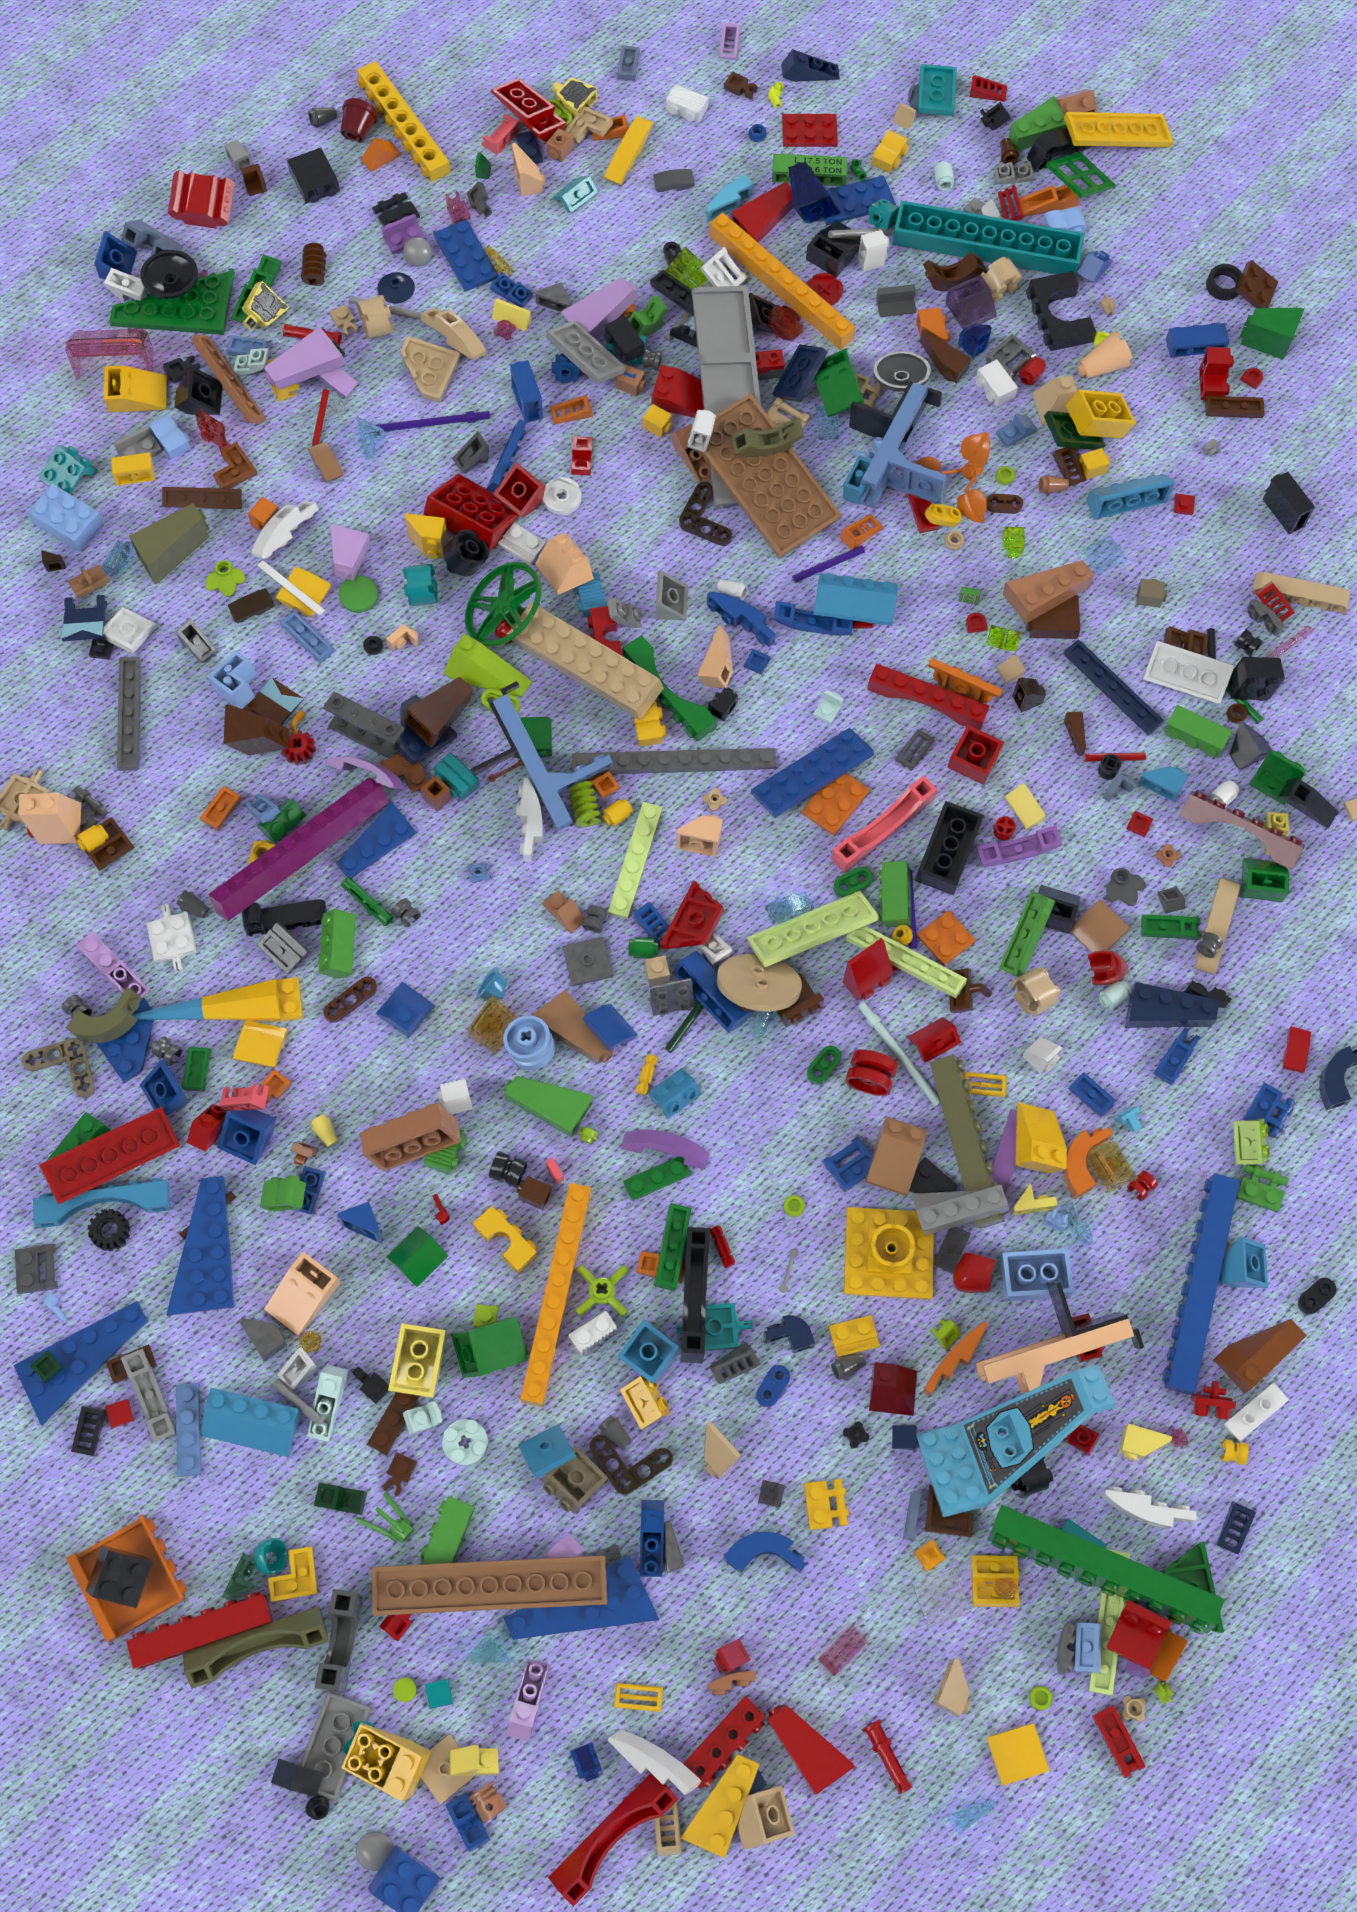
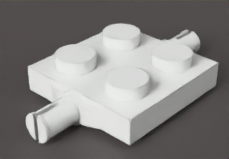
(171, 937)

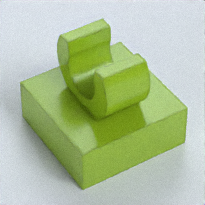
(946, 1334)

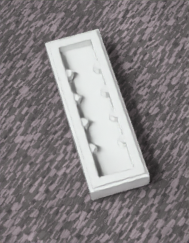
(1256, 1412)

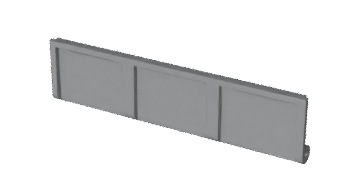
(724, 356)

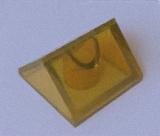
(491, 1024)
(1111, 1165)

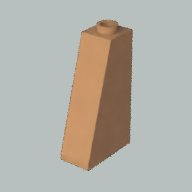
(566, 1024)

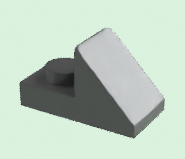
(473, 451)

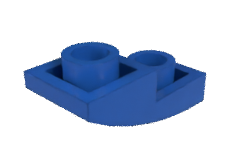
(511, 291)
(314, 1180)

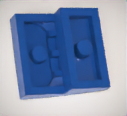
(609, 1026)

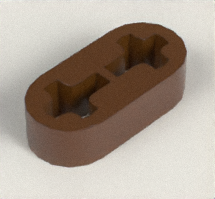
(1004, 503)

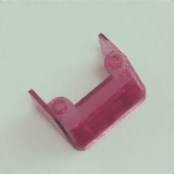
(109, 343)

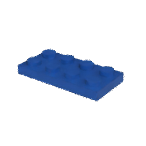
(857, 198)
(465, 255)

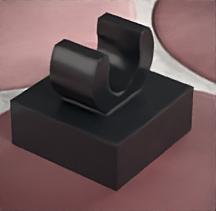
(101, 649)

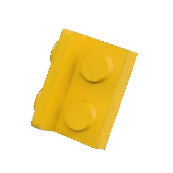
(645, 1401)

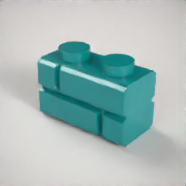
(456, 776)

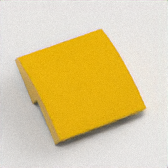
(309, 584)
(260, 1044)
(987, 1569)
(1018, 1754)

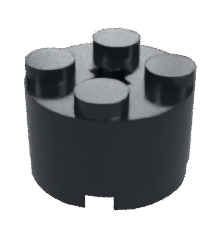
(465, 553)
(1034, 1480)

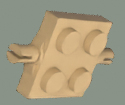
(10, 796)

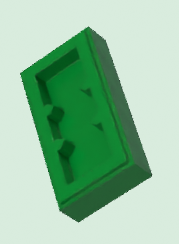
(196, 1069)

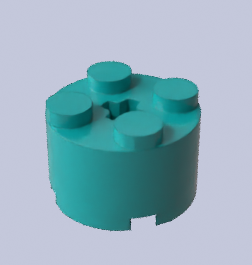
(420, 585)

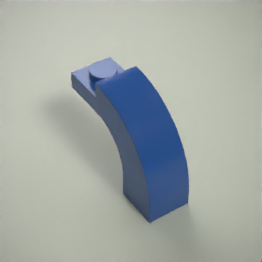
(763, 1543)

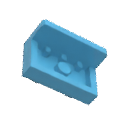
(675, 1092)

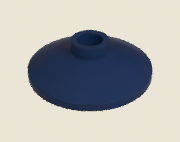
(396, 293)

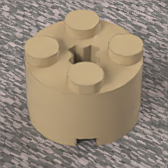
(1002, 278)
(375, 317)
(1035, 991)

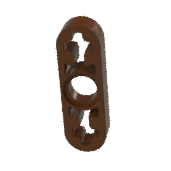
(350, 991)

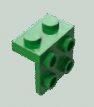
(540, 734)
(1274, 774)

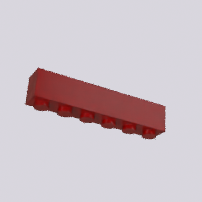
(195, 1632)

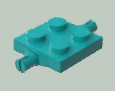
(721, 1327)

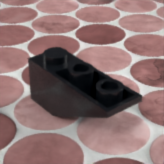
(1308, 801)

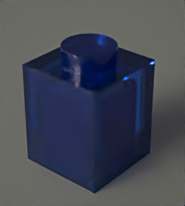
(586, 1762)

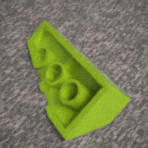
(483, 667)

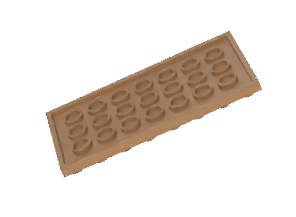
(770, 489)

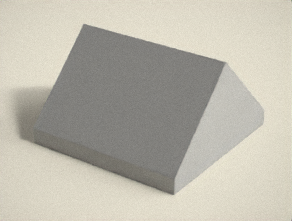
(671, 598)

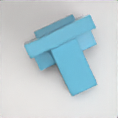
(1129, 1118)

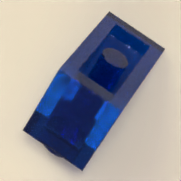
(974, 339)

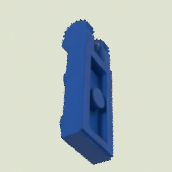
(1175, 1058)

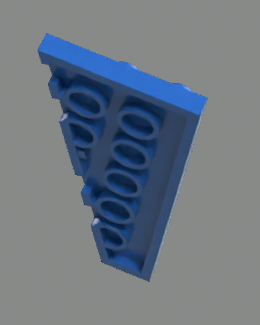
(205, 1263)
(626, 1605)

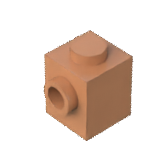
(560, 145)

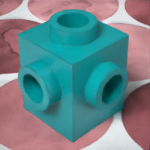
(883, 214)

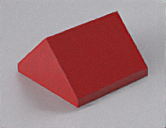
(521, 491)

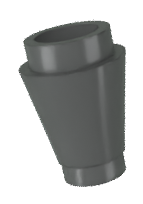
(320, 116)
(191, 903)
(846, 1366)
(614, 1431)

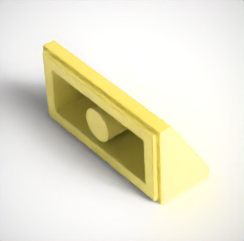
(516, 315)
(1025, 806)

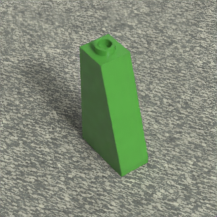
(550, 1103)

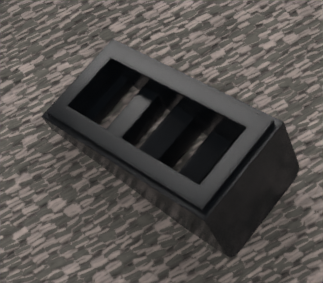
(96, 1432)

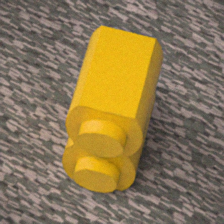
(889, 151)
(649, 729)

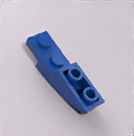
(736, 611)

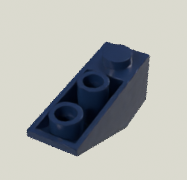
(804, 67)

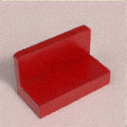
(935, 1039)

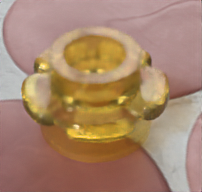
(314, 1346)
(1005, 1593)

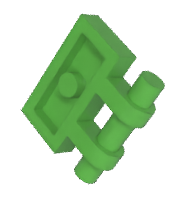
(1260, 1194)

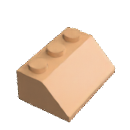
(563, 564)

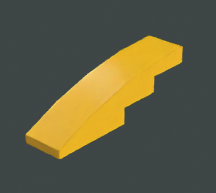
(628, 150)

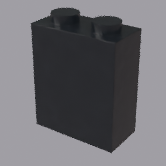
(313, 175)
(1288, 502)

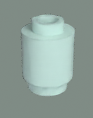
(944, 176)
(1115, 994)

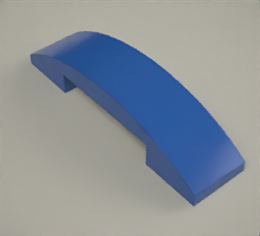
(806, 621)

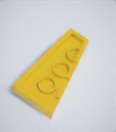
(719, 1815)

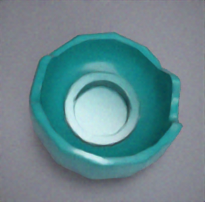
(266, 1546)

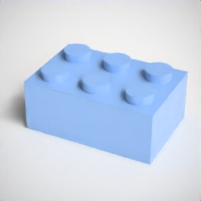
(65, 517)
(1026, 1273)

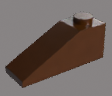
(947, 359)

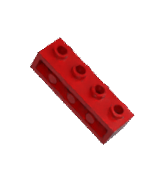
(724, 1740)

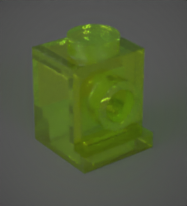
(1013, 541)

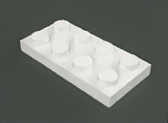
(1188, 672)

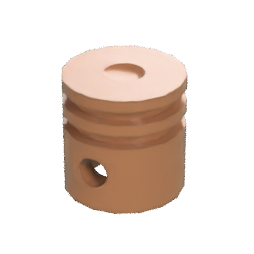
(486, 1796)

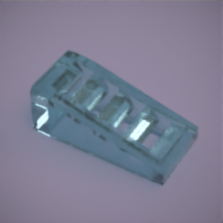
(761, 1023)
(965, 1818)

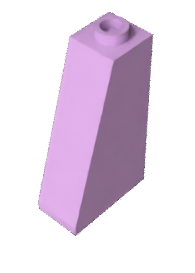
(602, 306)
(304, 360)

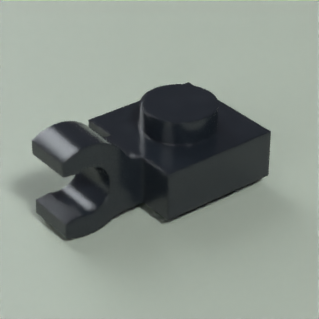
(373, 1386)

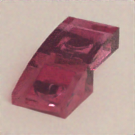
(843, 1650)

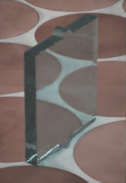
(1104, 555)

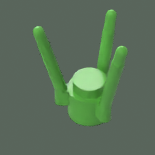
(399, 1528)

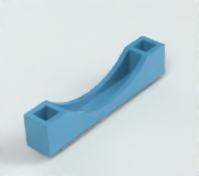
(149, 1196)

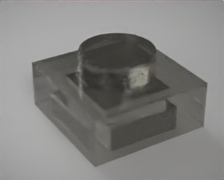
(771, 1494)

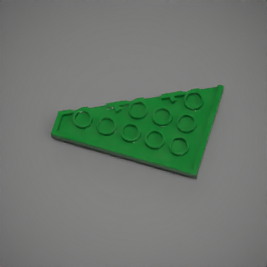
(198, 311)

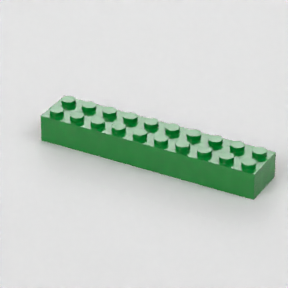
(1105, 1570)

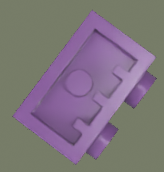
(399, 232)

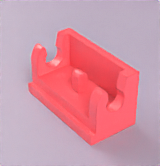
(502, 135)
(245, 1098)

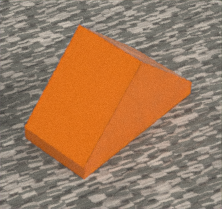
(379, 153)

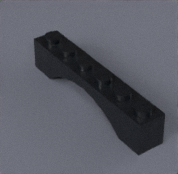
(695, 1295)

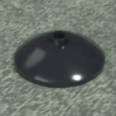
(169, 274)

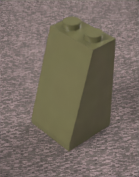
(170, 541)

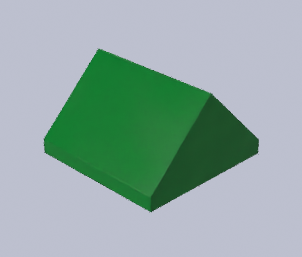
(417, 1256)

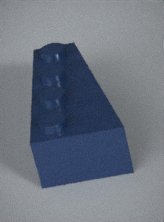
(1168, 1008)

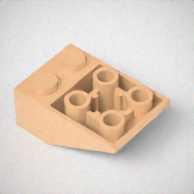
(302, 1293)

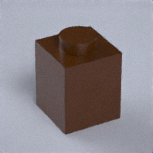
(534, 1192)

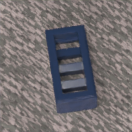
(1250, 1514)

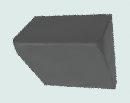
(1171, 900)

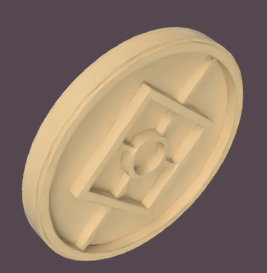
(758, 988)

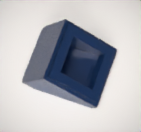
(904, 1437)

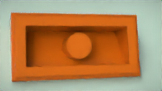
(1167, 1656)

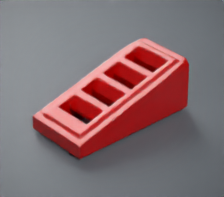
(981, 93)
(1268, 588)

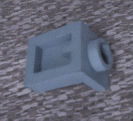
(1120, 782)

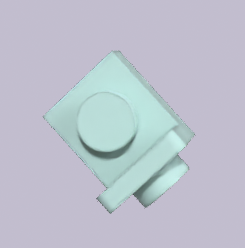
(829, 707)
(422, 1418)

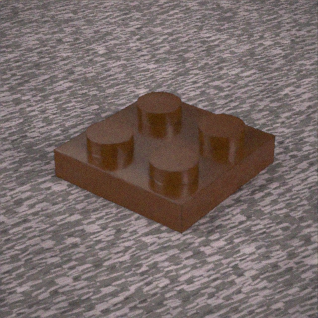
(1256, 285)

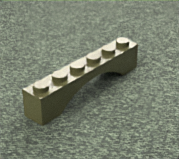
(295, 1631)

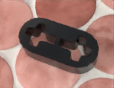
(668, 254)

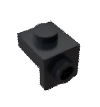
(995, 116)

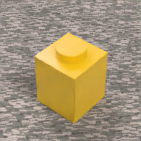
(657, 421)
(1094, 463)

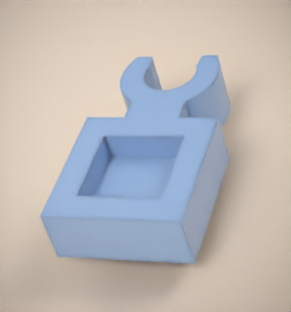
(1056, 1220)

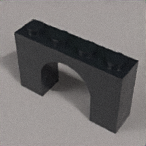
(1057, 332)

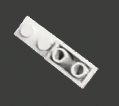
(278, 529)
(529, 813)
(1139, 1507)

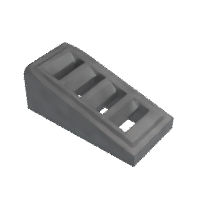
(743, 1366)
(673, 1555)

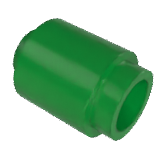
(642, 947)

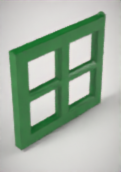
(1083, 175)

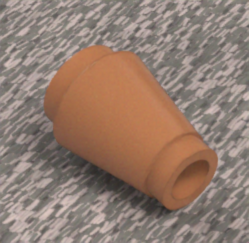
(1052, 484)

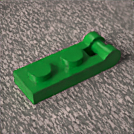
(1170, 927)

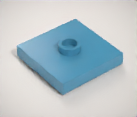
(547, 1451)

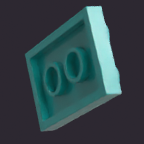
(937, 89)

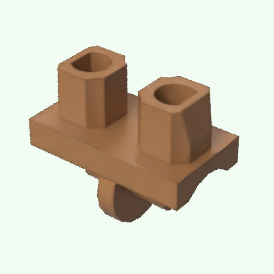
(88, 581)

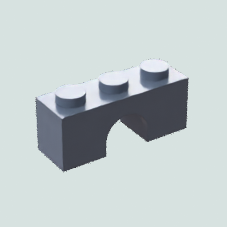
(142, 235)

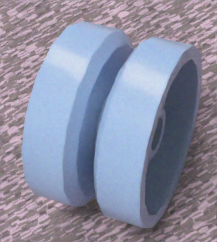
(529, 1042)

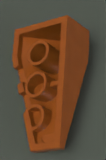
(1255, 1356)

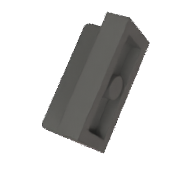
(896, 300)

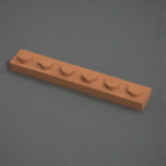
(228, 379)

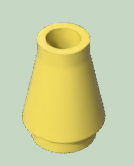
(324, 1130)

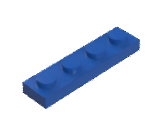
(510, 450)

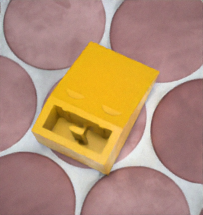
(134, 389)
(386, 1761)

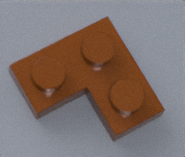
(238, 468)
(412, 774)

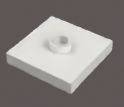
(128, 630)

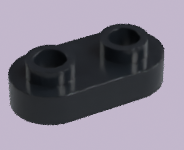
(1317, 1295)

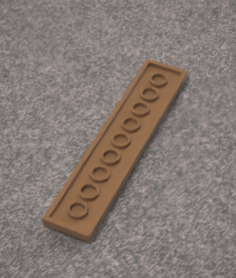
(489, 1585)

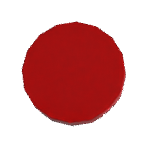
(826, 287)

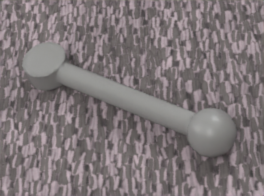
(783, 1287)

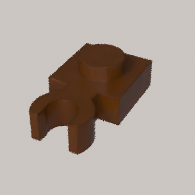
(739, 84)
(400, 1470)

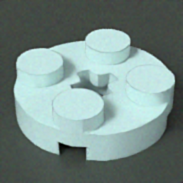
(459, 1454)

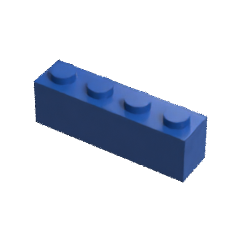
(707, 992)

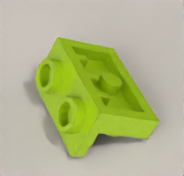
(1251, 1141)

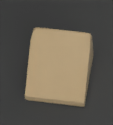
(904, 116)
(1011, 669)

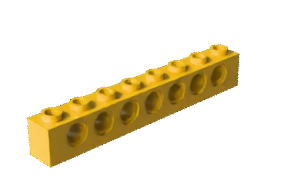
(403, 121)

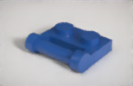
(854, 1170)

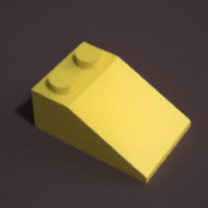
(418, 1360)

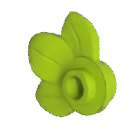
(225, 581)

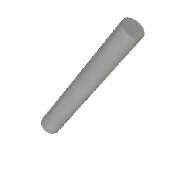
(297, 1402)

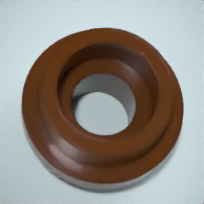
(1236, 708)

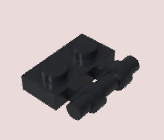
(401, 211)

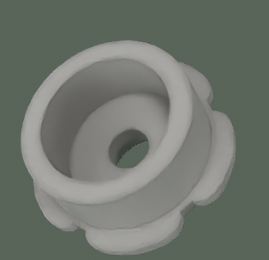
(1211, 448)

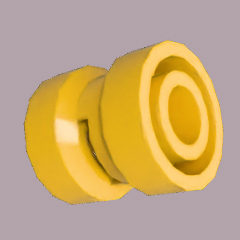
(1235, 1452)

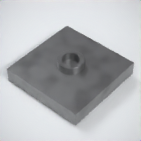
(587, 961)

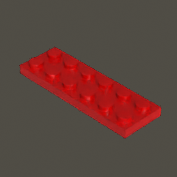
(109, 1155)

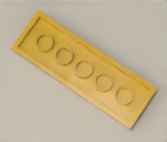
(1118, 129)

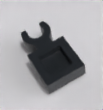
(177, 368)

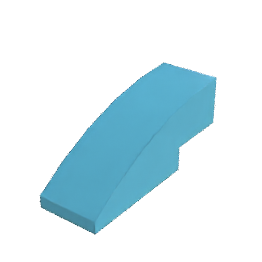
(729, 197)

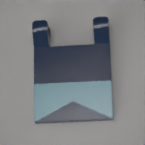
(84, 622)

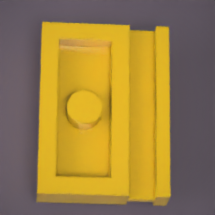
(854, 1336)

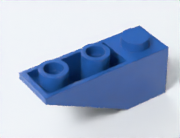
(651, 1538)

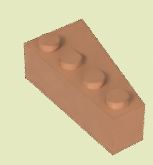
(1047, 589)

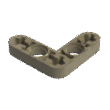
(65, 1056)

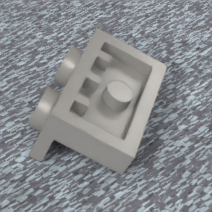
(138, 442)

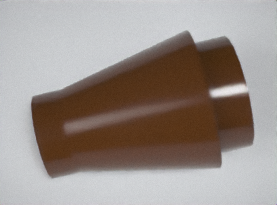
(1008, 151)

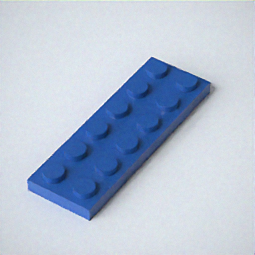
(812, 772)

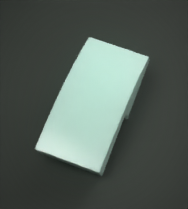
(251, 362)

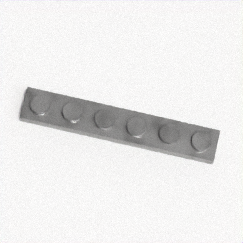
(129, 713)

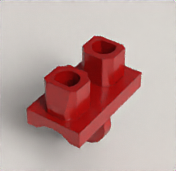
(1222, 1404)

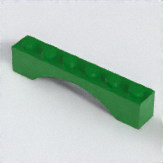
(694, 717)

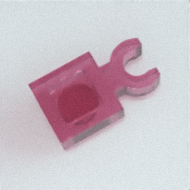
(457, 209)

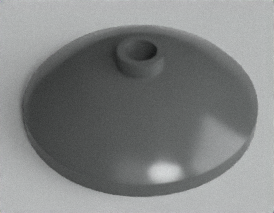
(899, 368)

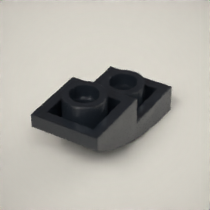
(1219, 994)

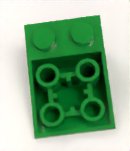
(838, 383)

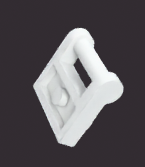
(717, 273)

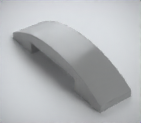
(149, 1394)

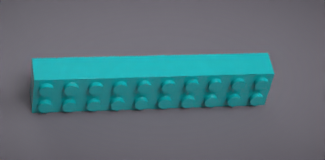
(988, 237)

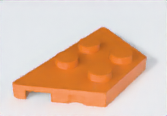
(962, 683)

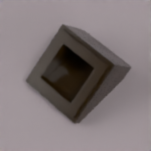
(52, 561)

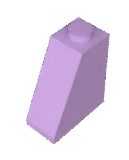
(348, 550)

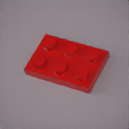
(809, 130)

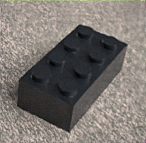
(949, 848)

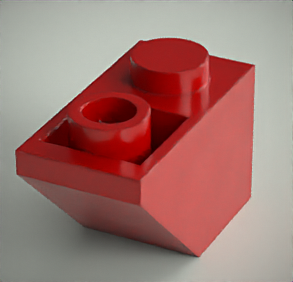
(206, 1127)

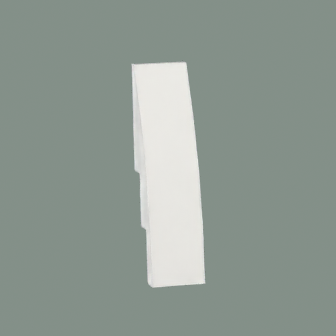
(647, 1756)

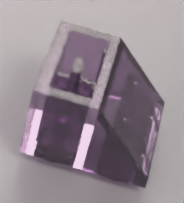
(971, 302)

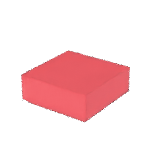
(554, 1171)

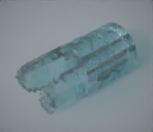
(117, 557)

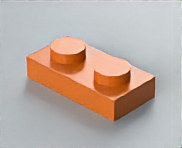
(220, 808)

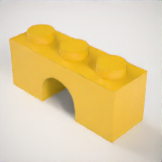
(494, 1224)

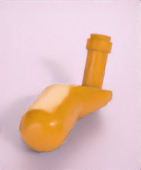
(296, 720)

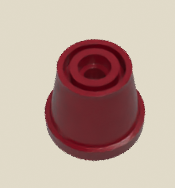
(357, 119)

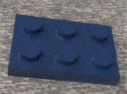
(799, 373)

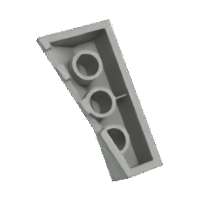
(952, 1209)

